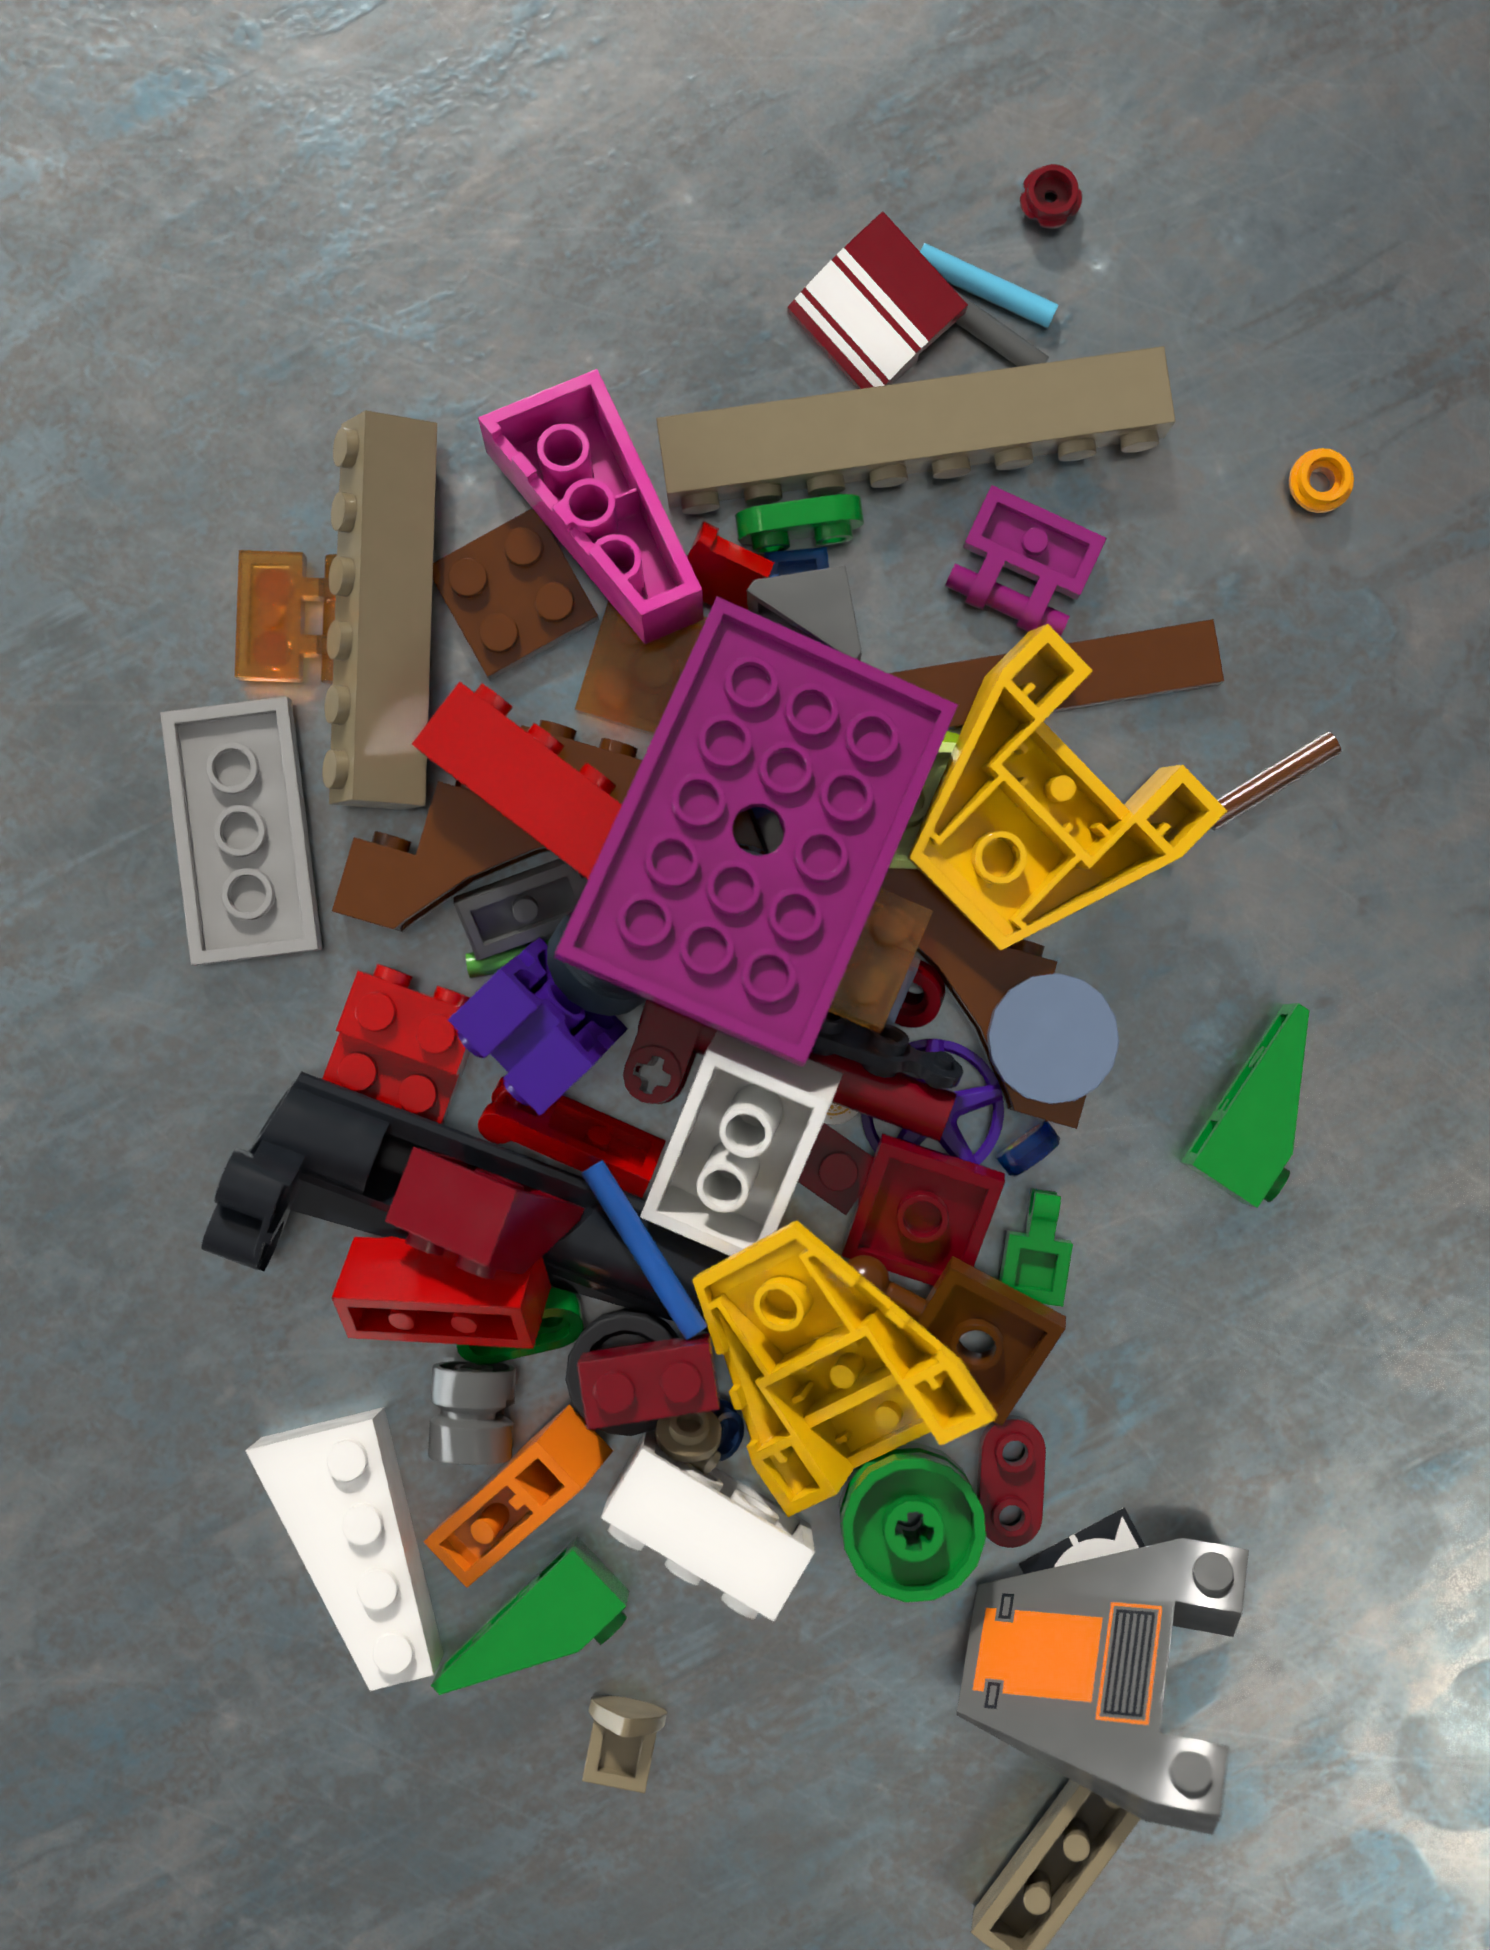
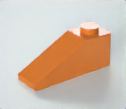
(519, 1496)

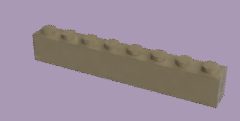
(916, 429)

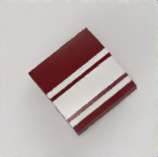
(877, 305)

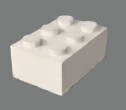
(739, 1145)
(709, 1529)

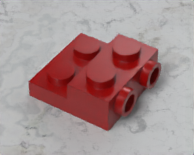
(399, 1044)

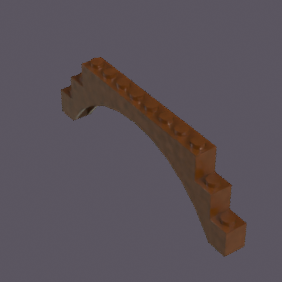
(472, 840)

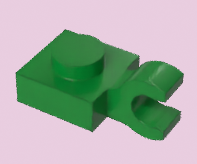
(1036, 1259)

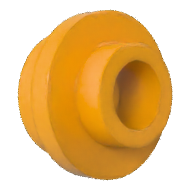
(1330, 464)

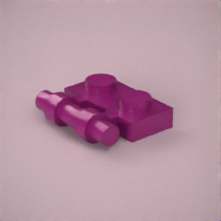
(1032, 544)

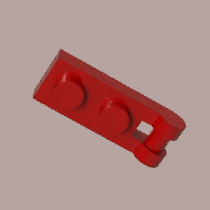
(574, 1137)

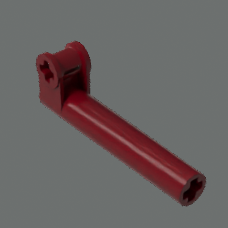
(678, 1039)

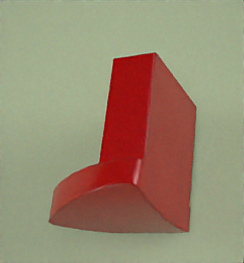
(725, 567)

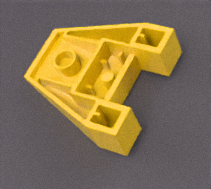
(1025, 825)

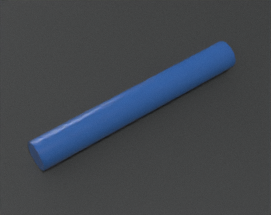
(644, 1250)

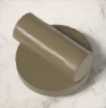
(691, 1439)

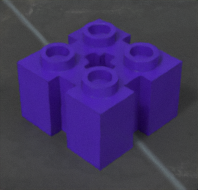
(534, 1029)

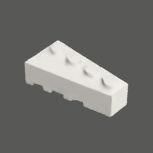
(355, 1534)

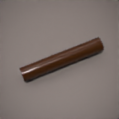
(1278, 777)

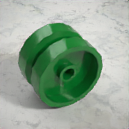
(920, 1559)

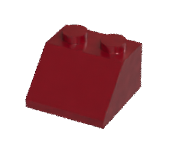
(477, 1215)

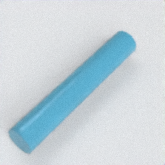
(991, 287)

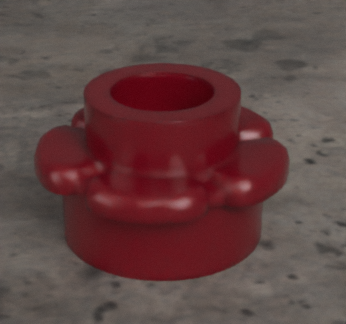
(1052, 179)

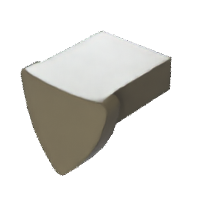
(622, 1741)

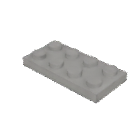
(241, 831)

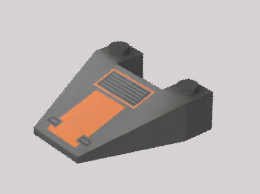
(1078, 1672)

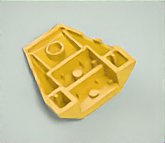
(827, 1366)

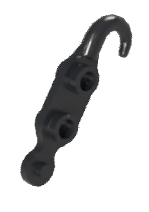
(885, 1052)

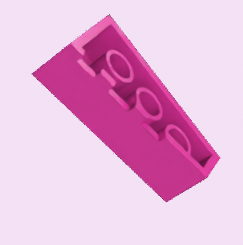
(593, 493)

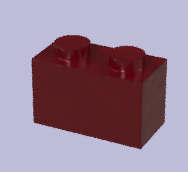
(648, 1381)

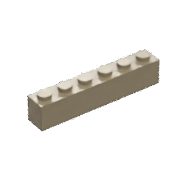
(381, 611)

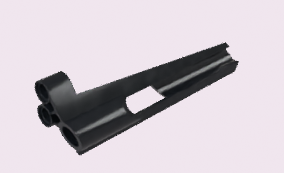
(343, 1162)

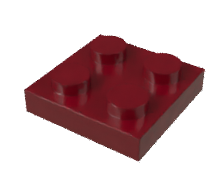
(922, 1210)

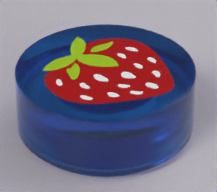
(1028, 1149)

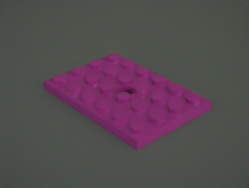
(738, 933)

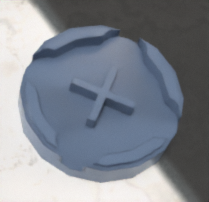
(1053, 1038)

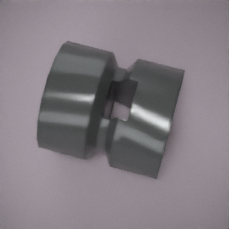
(472, 1413)

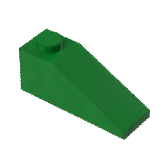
(1255, 1122)
(544, 1621)

